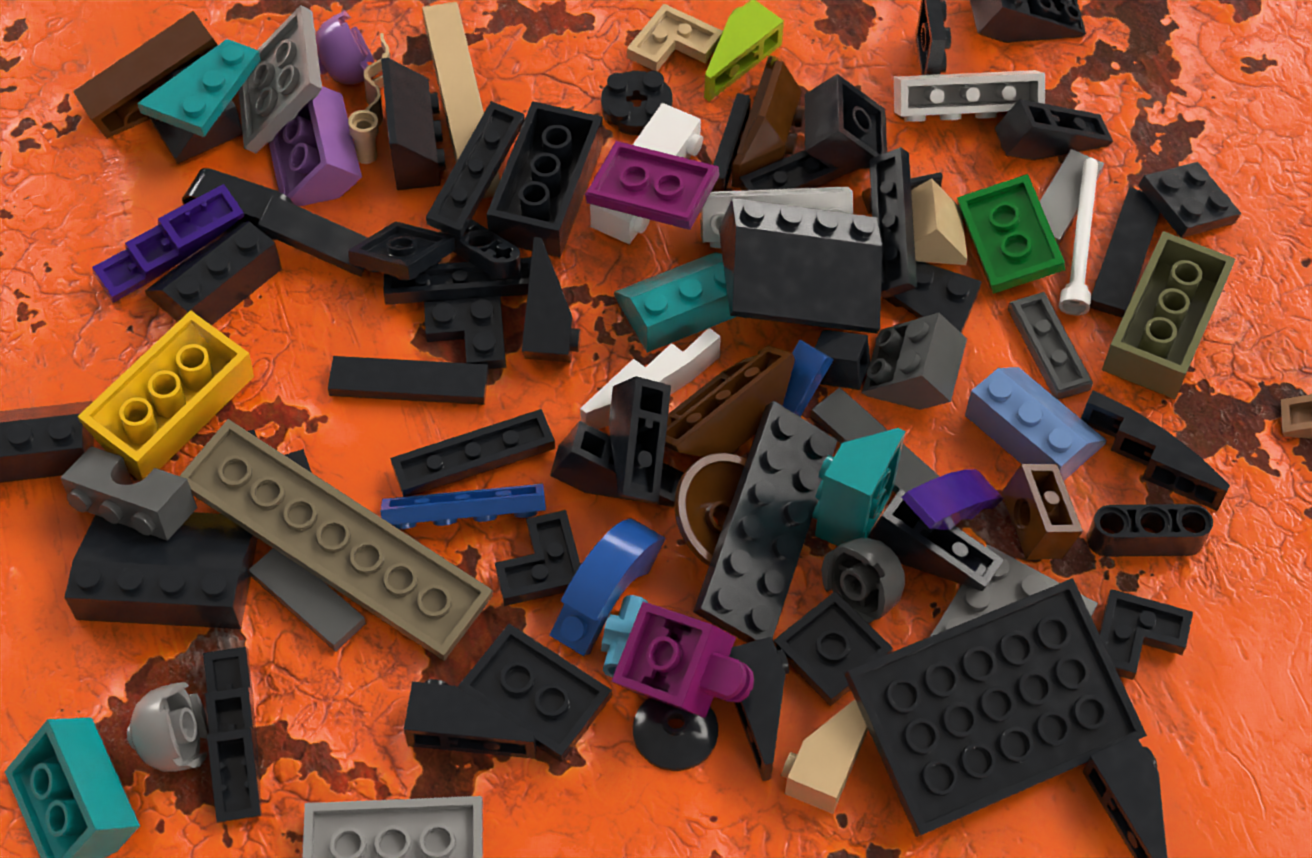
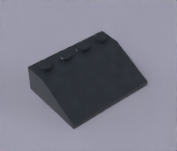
(802, 265)
(143, 579)

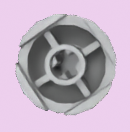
(169, 728)

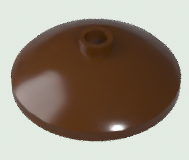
(706, 492)

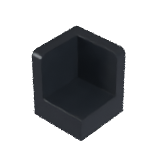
(849, 355)

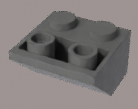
(916, 363)

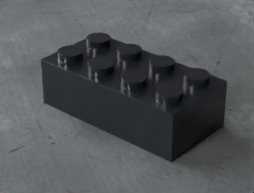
(546, 177)

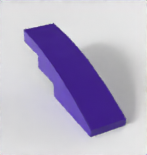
(169, 243)
(952, 498)

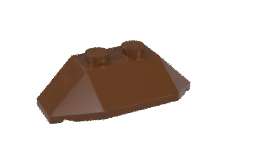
(771, 121)
(730, 405)

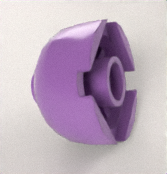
(342, 50)

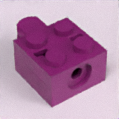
(681, 662)

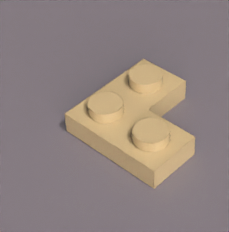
(670, 31)

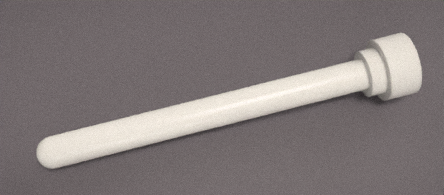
(1075, 296)

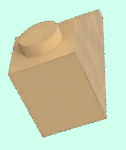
(826, 760)

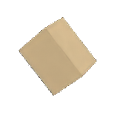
(937, 226)

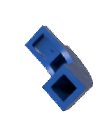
(601, 579)

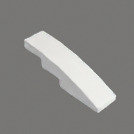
(669, 367)

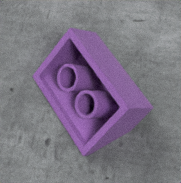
(315, 152)

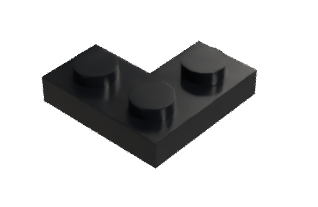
(473, 320)
(546, 570)
(1137, 621)

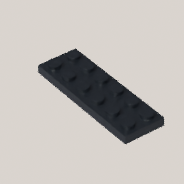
(765, 526)

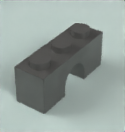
(103, 487)

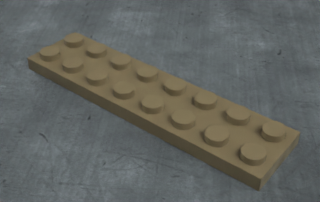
(337, 539)

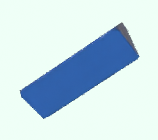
(806, 376)

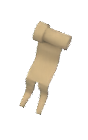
(365, 123)

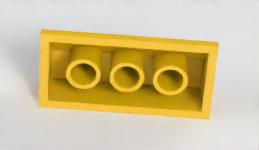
(168, 395)

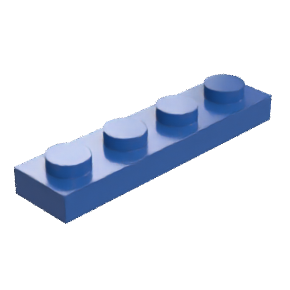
(448, 507)

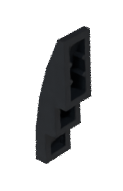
(1166, 458)
(232, 735)

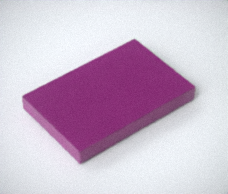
(652, 185)

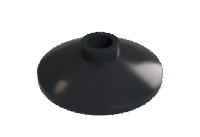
(672, 747)

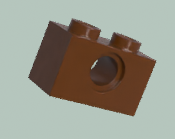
(1041, 511)

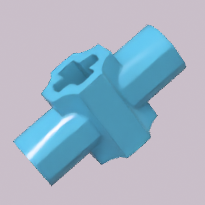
(617, 632)

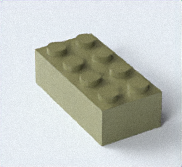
(1168, 315)

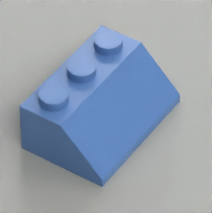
(1031, 422)

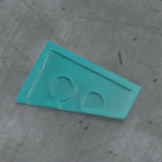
(203, 89)

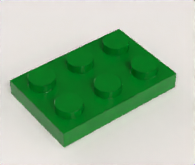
(1011, 234)

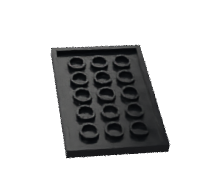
(993, 706)

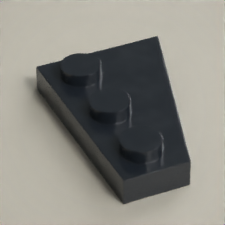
(940, 292)

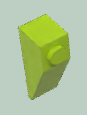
(746, 40)

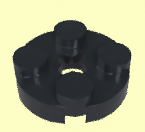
(629, 86)

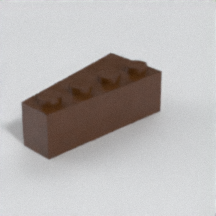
(114, 93)

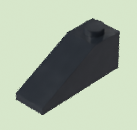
(1046, 130)
(548, 320)
(638, 436)
(588, 465)
(934, 551)
(762, 707)
(455, 721)
(1130, 792)

